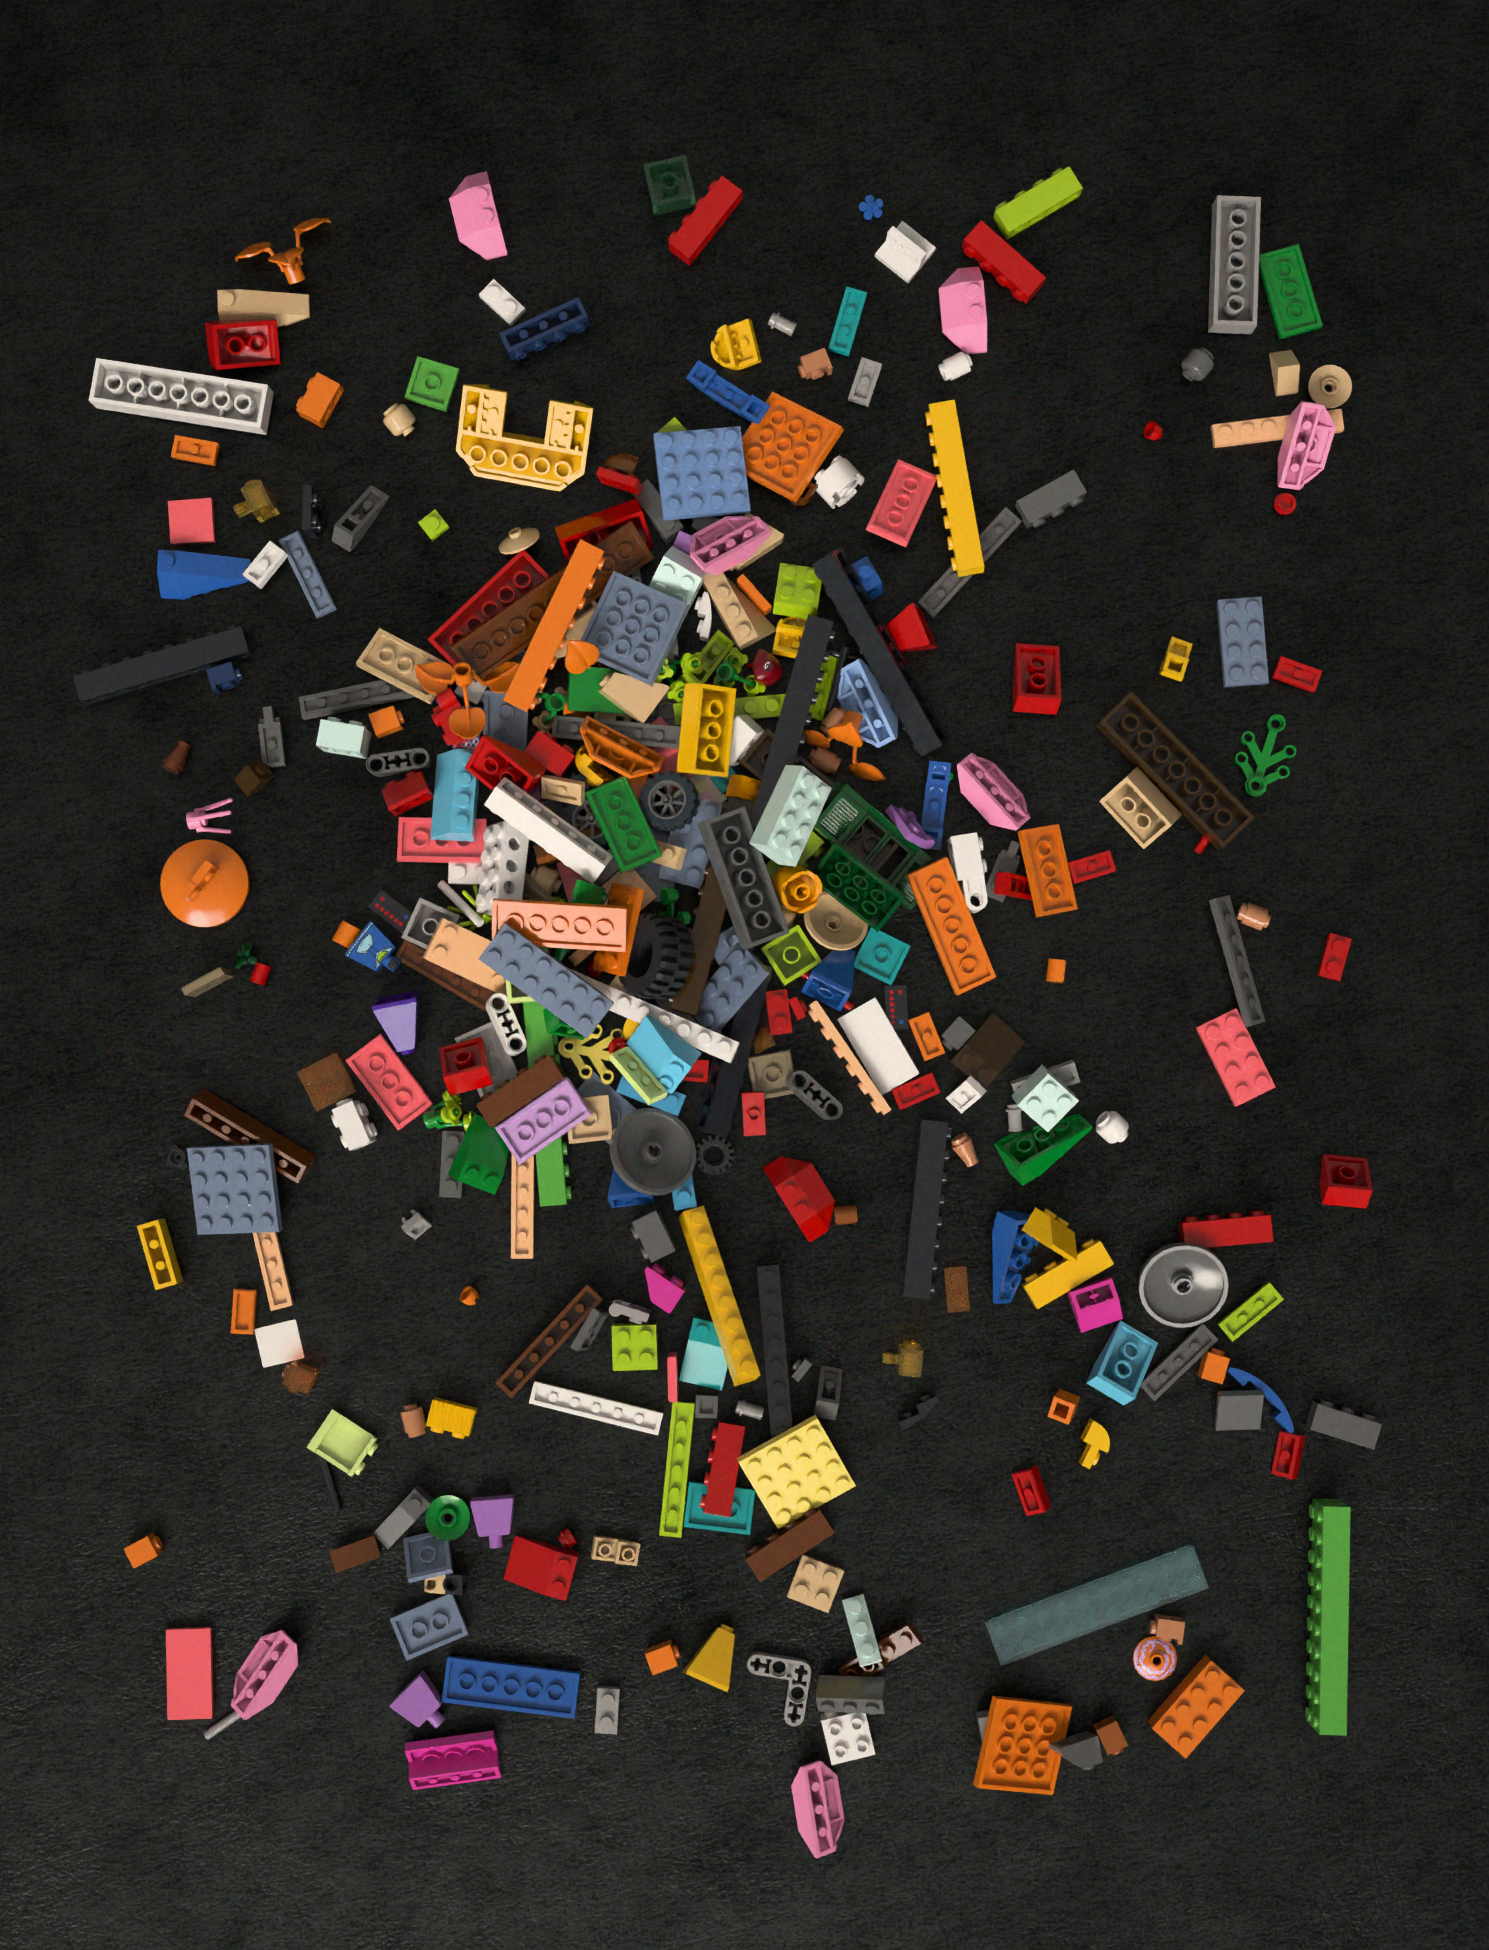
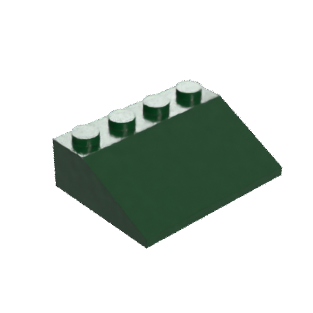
(858, 886)

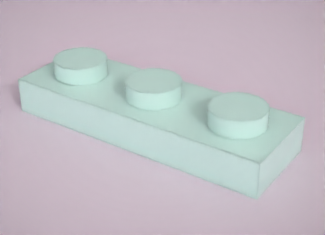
(861, 1630)

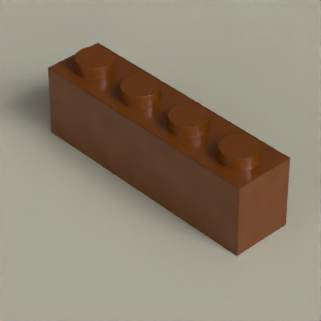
(521, 1091)
(789, 1544)

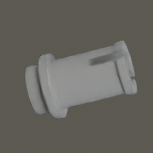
(782, 324)
(1014, 1118)
(749, 1409)

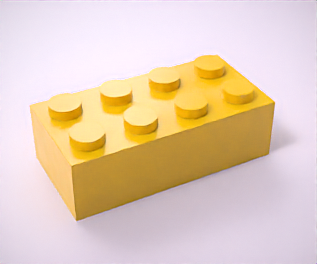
(706, 730)

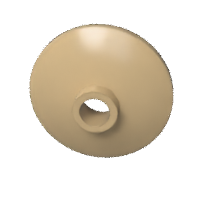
(1336, 379)
(519, 540)

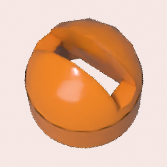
(469, 1295)

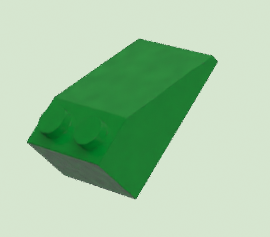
(480, 1157)

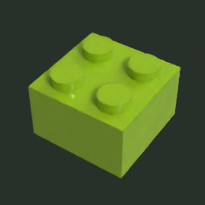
(797, 591)
(791, 955)
(635, 1346)

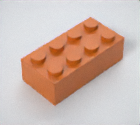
(1195, 1706)

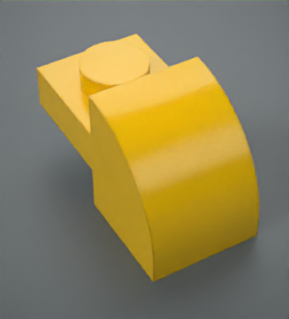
(1176, 659)
(1096, 1439)

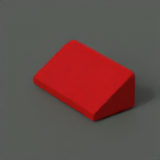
(1288, 1454)
(1031, 1490)

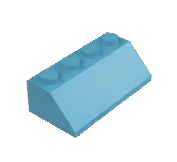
(454, 798)

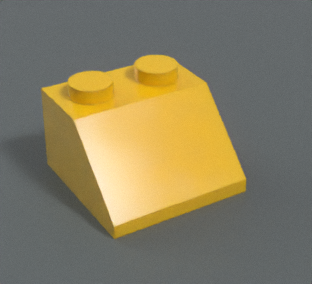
(1052, 1233)

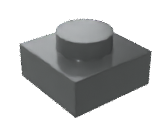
(800, 1368)
(706, 1406)

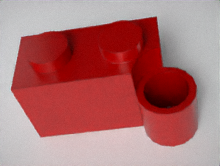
(447, 704)

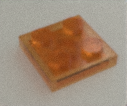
(326, 1081)

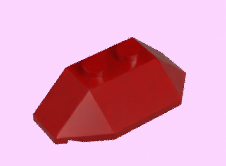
(802, 1194)

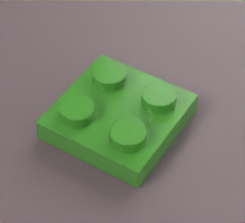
(432, 384)

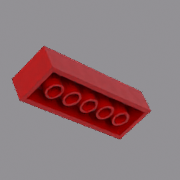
(506, 586)

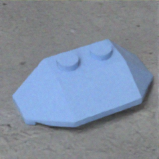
(862, 693)

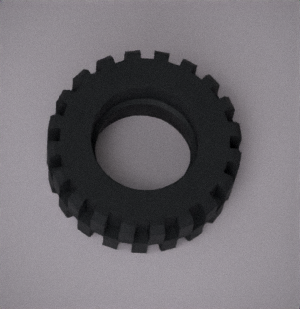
(658, 957)

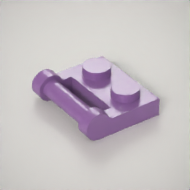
(909, 827)

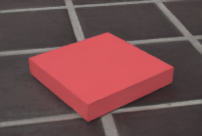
(191, 521)
(672, 1365)

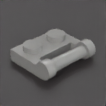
(636, 1313)

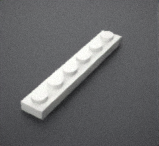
(596, 1407)

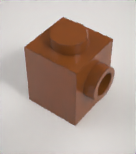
(1110, 1735)

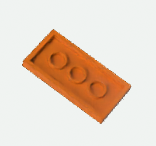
(1047, 870)
(614, 961)

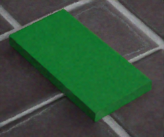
(1289, 291)
(584, 693)
(623, 824)

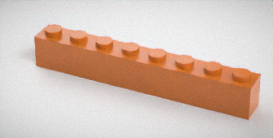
(553, 626)

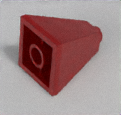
(911, 630)

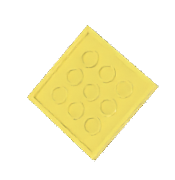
(796, 1471)

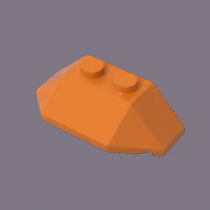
(618, 750)

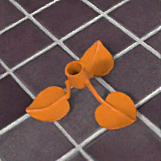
(286, 260)
(578, 658)
(437, 675)
(849, 734)

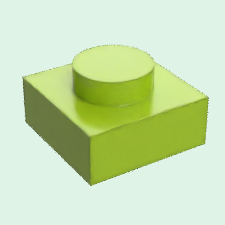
(433, 525)

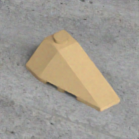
(256, 305)

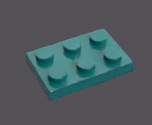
(740, 1516)

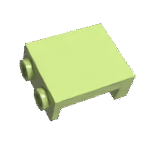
(343, 1443)

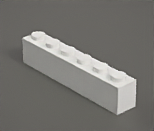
(548, 830)

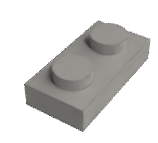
(865, 382)
(607, 1710)

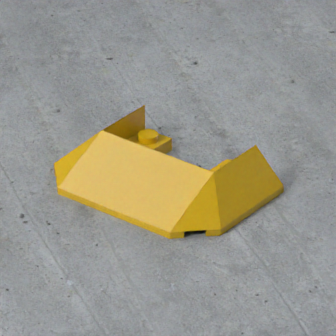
(520, 458)

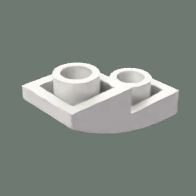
(704, 611)

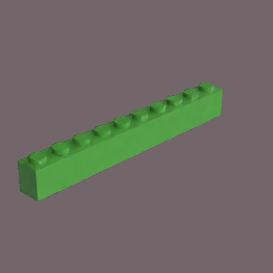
(550, 1160)

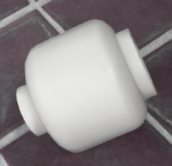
(1112, 1127)

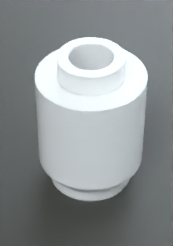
(955, 366)

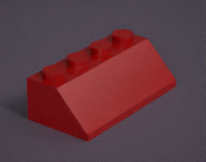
(600, 524)

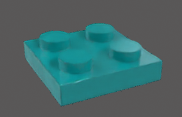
(881, 956)

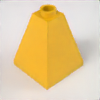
(714, 1659)

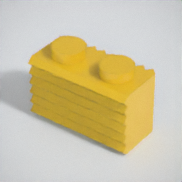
(451, 1417)

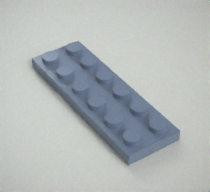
(546, 980)

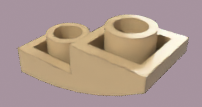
(615, 1550)

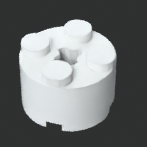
(838, 482)

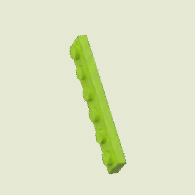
(755, 707)
(676, 1469)

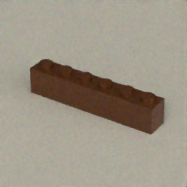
(242, 1129)
(549, 1340)

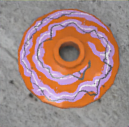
(1147, 1650)

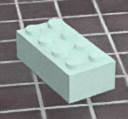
(790, 815)

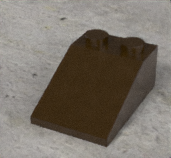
(987, 1051)

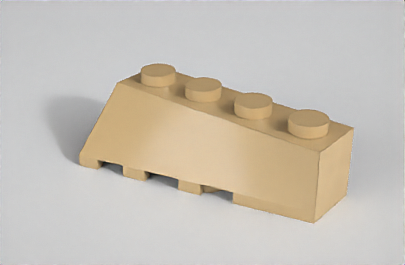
(737, 612)

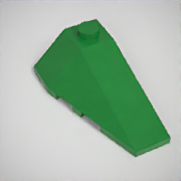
(585, 894)
(1034, 1151)

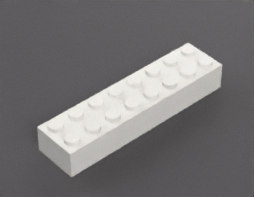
(181, 396)

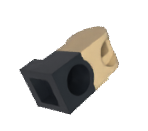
(451, 1584)

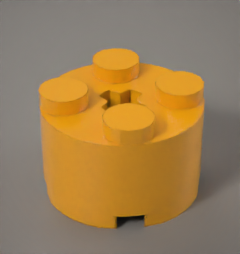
(796, 888)

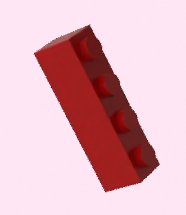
(705, 220)
(1003, 262)
(1227, 1231)
(724, 1470)

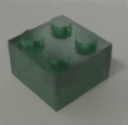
(669, 185)

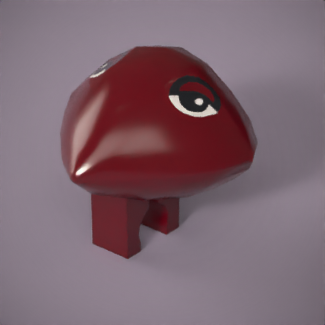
(766, 668)

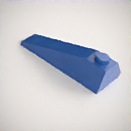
(191, 573)
(1010, 1253)

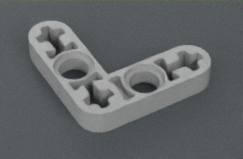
(788, 1674)

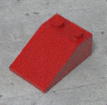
(242, 343)
(1036, 679)
(495, 760)
(541, 1567)

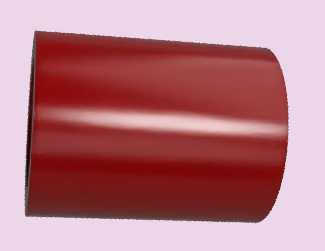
(260, 974)

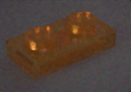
(956, 1289)

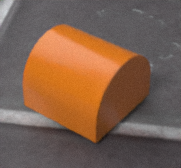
(346, 934)
(1056, 970)

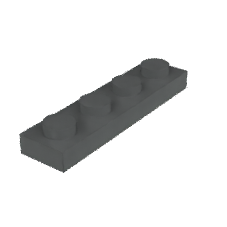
(1178, 1361)

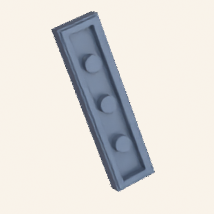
(307, 574)

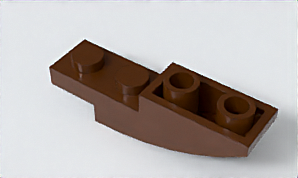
(890, 1646)

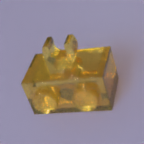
(257, 502)
(907, 1360)

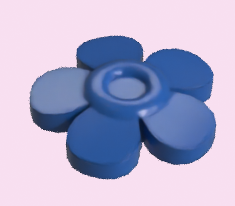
(871, 207)

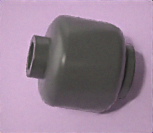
(1197, 364)

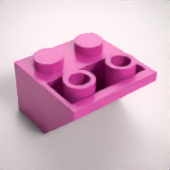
(662, 1289)
(1095, 1304)

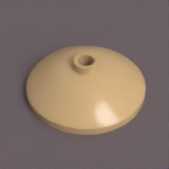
(848, 928)

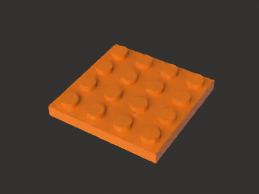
(787, 446)
(1017, 1748)

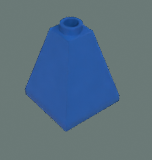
(832, 979)
(623, 1195)

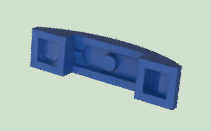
(727, 394)
(935, 801)
(1280, 1414)

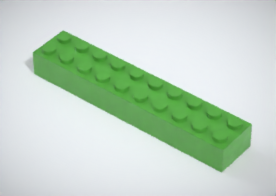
(1328, 1616)

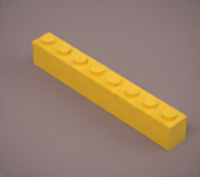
(955, 487)
(719, 1296)

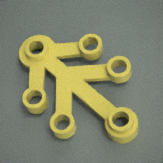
(595, 1053)

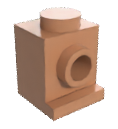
(815, 365)
(1167, 1628)

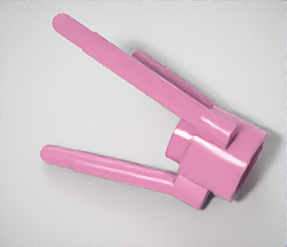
(199, 817)

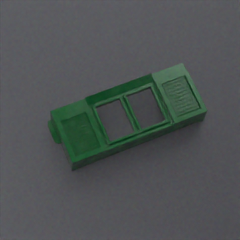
(846, 813)

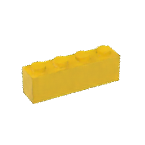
(1066, 1275)

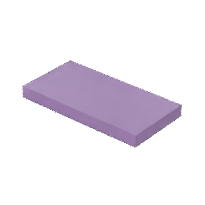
(543, 1120)

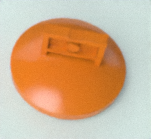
(204, 883)

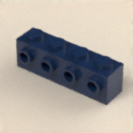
(544, 329)

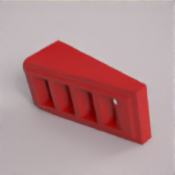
(1012, 885)

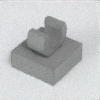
(415, 1225)

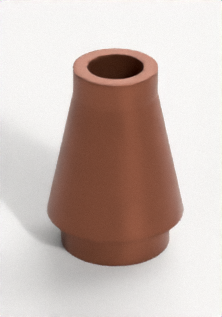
(177, 757)

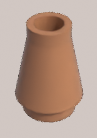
(964, 1148)

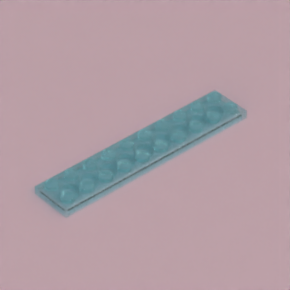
(1096, 1605)

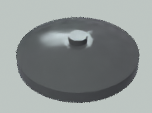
(652, 1151)
(1183, 1284)

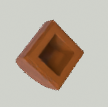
(845, 1214)

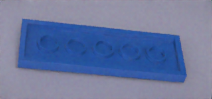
(511, 1686)

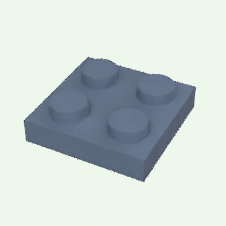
(427, 1557)

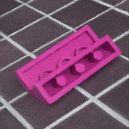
(453, 1760)

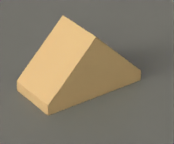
(1285, 372)

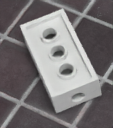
(509, 865)

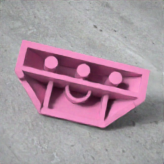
(477, 217)
(964, 310)
(1304, 445)
(727, 542)
(992, 793)
(264, 1673)
(818, 1807)

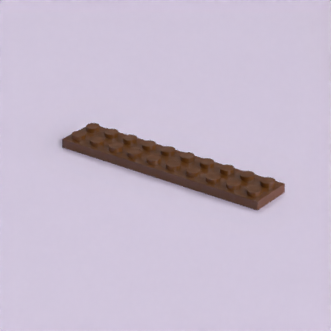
(515, 625)

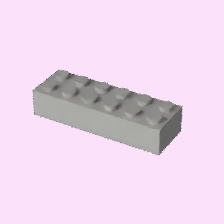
(1234, 264)

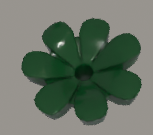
(244, 955)

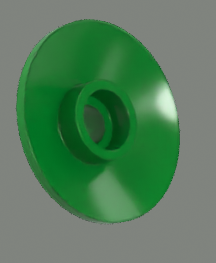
(435, 1517)

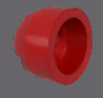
(1153, 431)

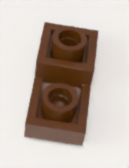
(354, 1554)

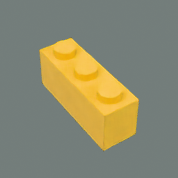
(160, 1253)

